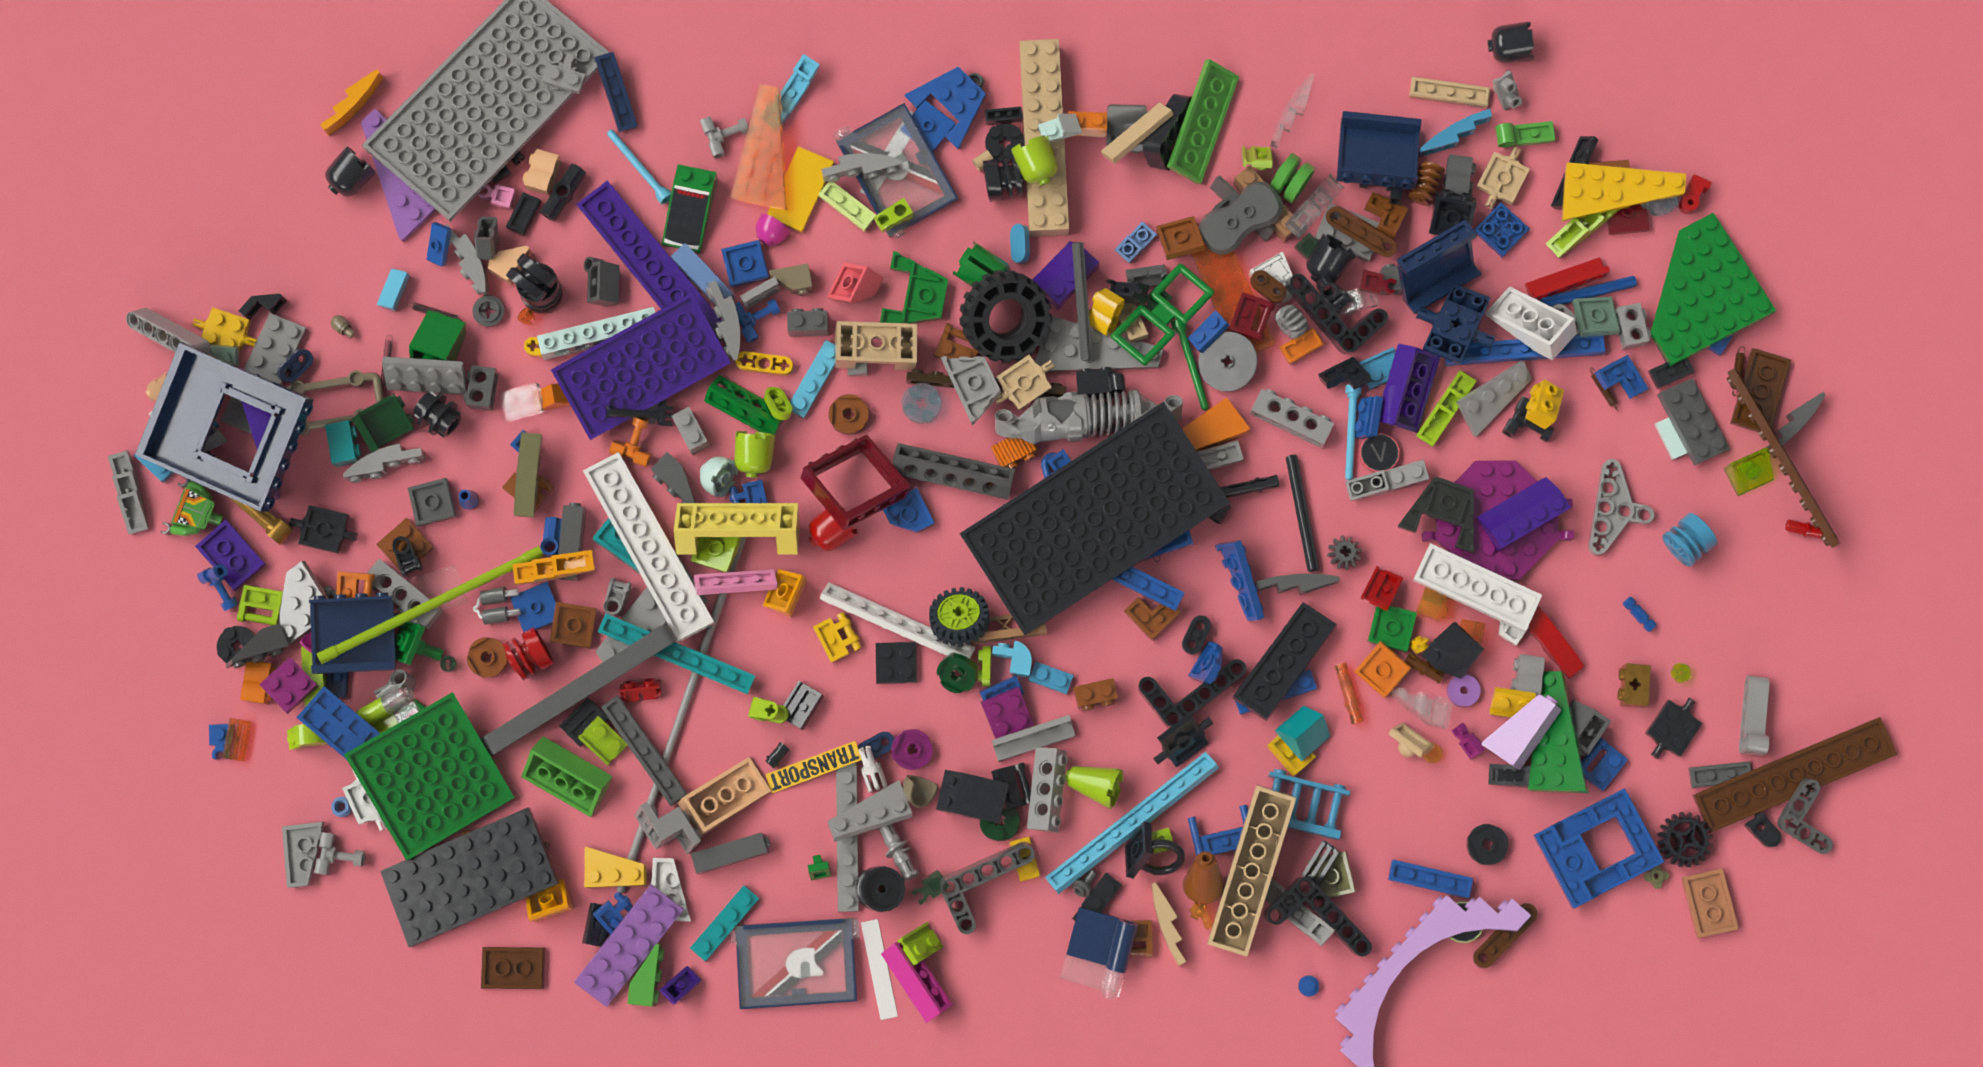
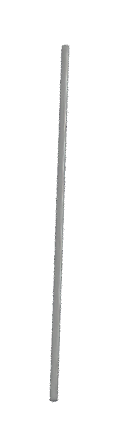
(683, 707)

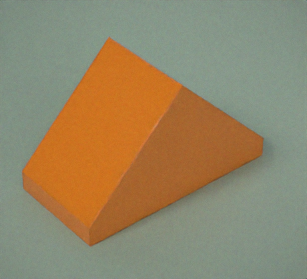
(553, 397)

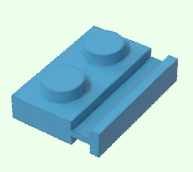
(1379, 367)

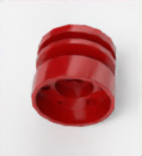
(528, 653)

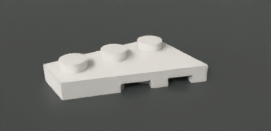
(667, 880)

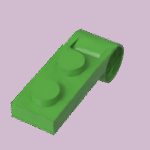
(1524, 134)

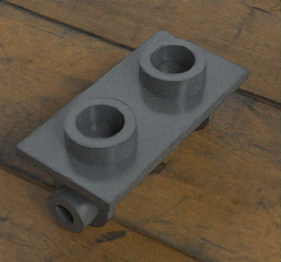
(1147, 275)

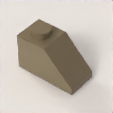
(794, 279)

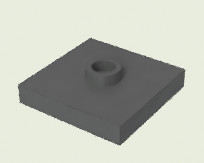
(432, 502)

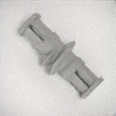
(898, 852)

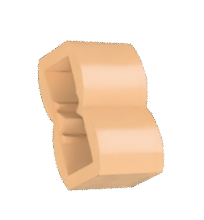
(542, 171)

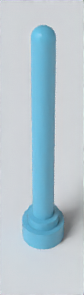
(662, 194)
(1353, 395)

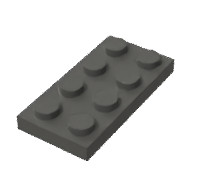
(1693, 421)

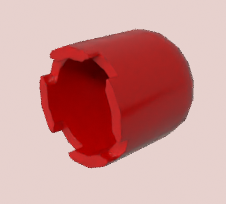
(827, 533)

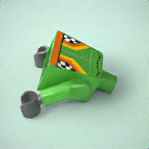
(192, 511)

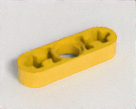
(779, 360)

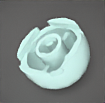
(717, 475)

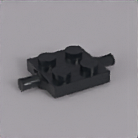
(323, 529)
(1673, 728)
(1182, 740)

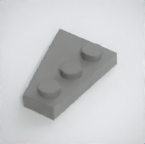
(300, 852)

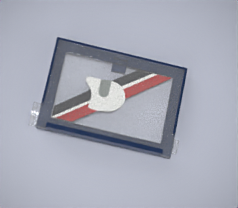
(919, 180)
(796, 963)

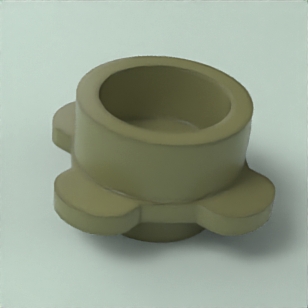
(1656, 882)

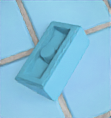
(393, 289)

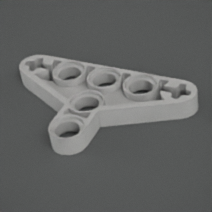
(1613, 519)

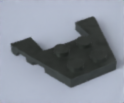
(1447, 503)

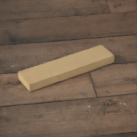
(1449, 92)
(1137, 133)

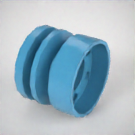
(1689, 539)

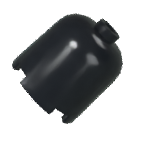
(1512, 43)
(348, 174)
(1329, 258)

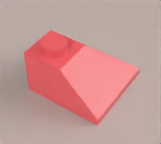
(854, 283)

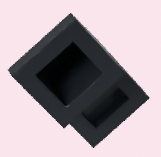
(271, 302)

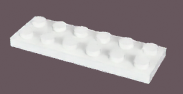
(1477, 587)

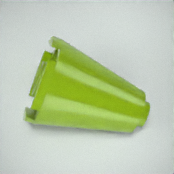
(1096, 783)

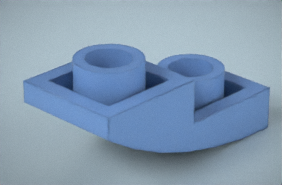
(1136, 242)

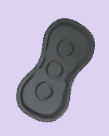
(1253, 209)

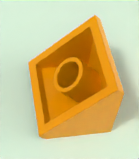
(787, 594)
(548, 902)

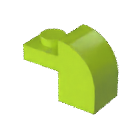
(302, 736)

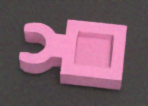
(500, 196)

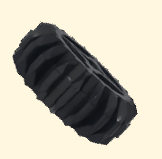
(1680, 847)

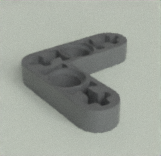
(1797, 817)

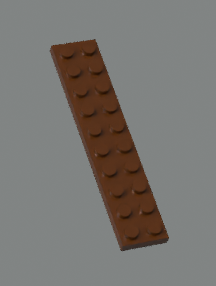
(1786, 466)
(1779, 779)

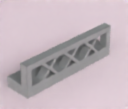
(1033, 737)

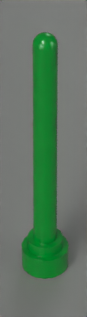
(1181, 329)

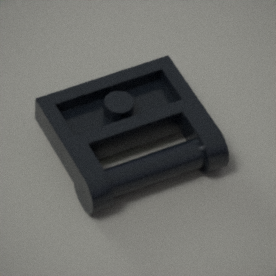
(1013, 796)

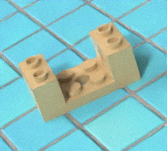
(855, 346)

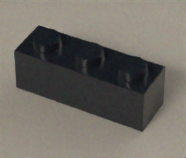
(1003, 115)

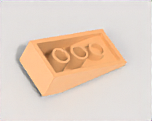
(724, 796)

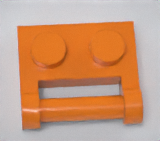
(349, 583)

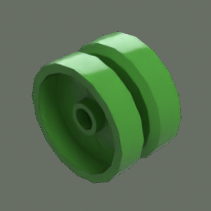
(1295, 179)

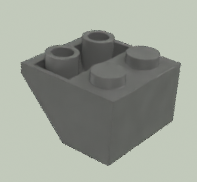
(1588, 725)

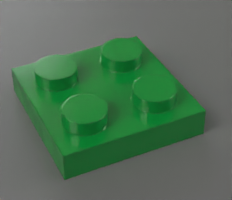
(1392, 627)

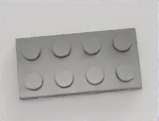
(424, 375)

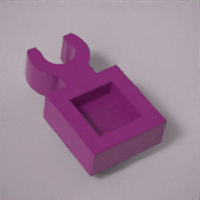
(1469, 743)

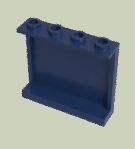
(1378, 150)
(1434, 266)
(344, 618)

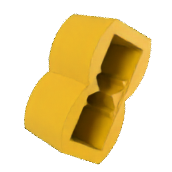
(1105, 311)

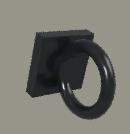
(1140, 849)

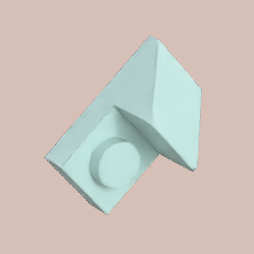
(1060, 128)

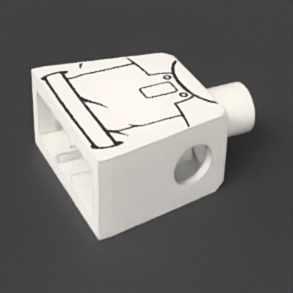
(1279, 269)

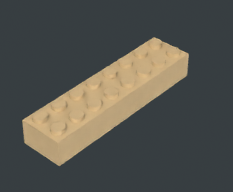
(1251, 870)

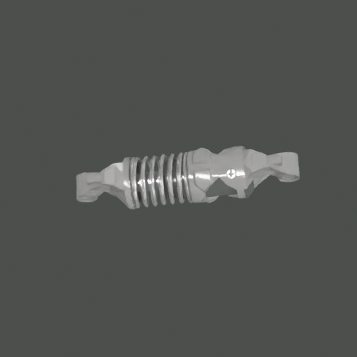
(1078, 416)

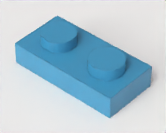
(1051, 678)

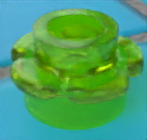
(1685, 670)

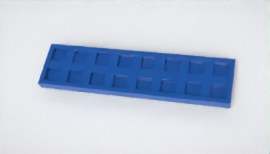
(336, 722)

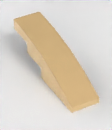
(1165, 915)

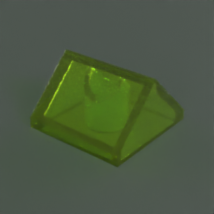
(1750, 471)

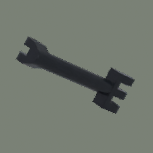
(612, 412)

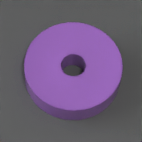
(1457, 697)

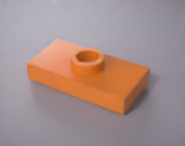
(1301, 346)

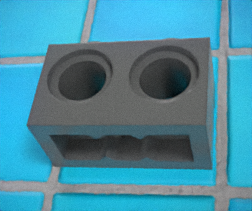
(487, 388)

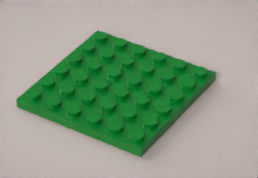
(429, 776)

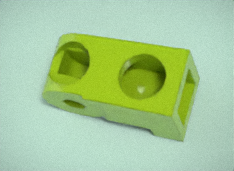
(893, 215)

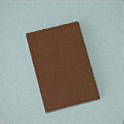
(512, 968)

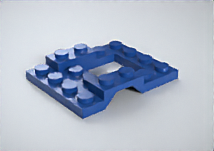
(1572, 860)

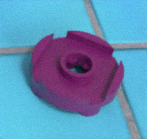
(915, 760)

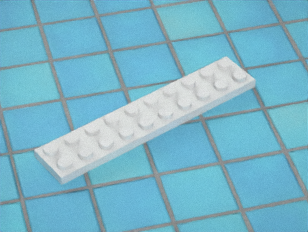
(648, 547)

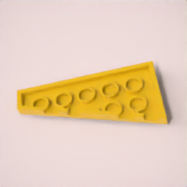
(1607, 188)

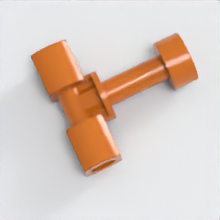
(632, 448)

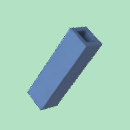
(698, 271)

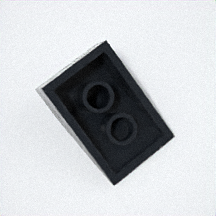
(972, 796)

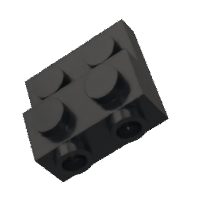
(1451, 210)

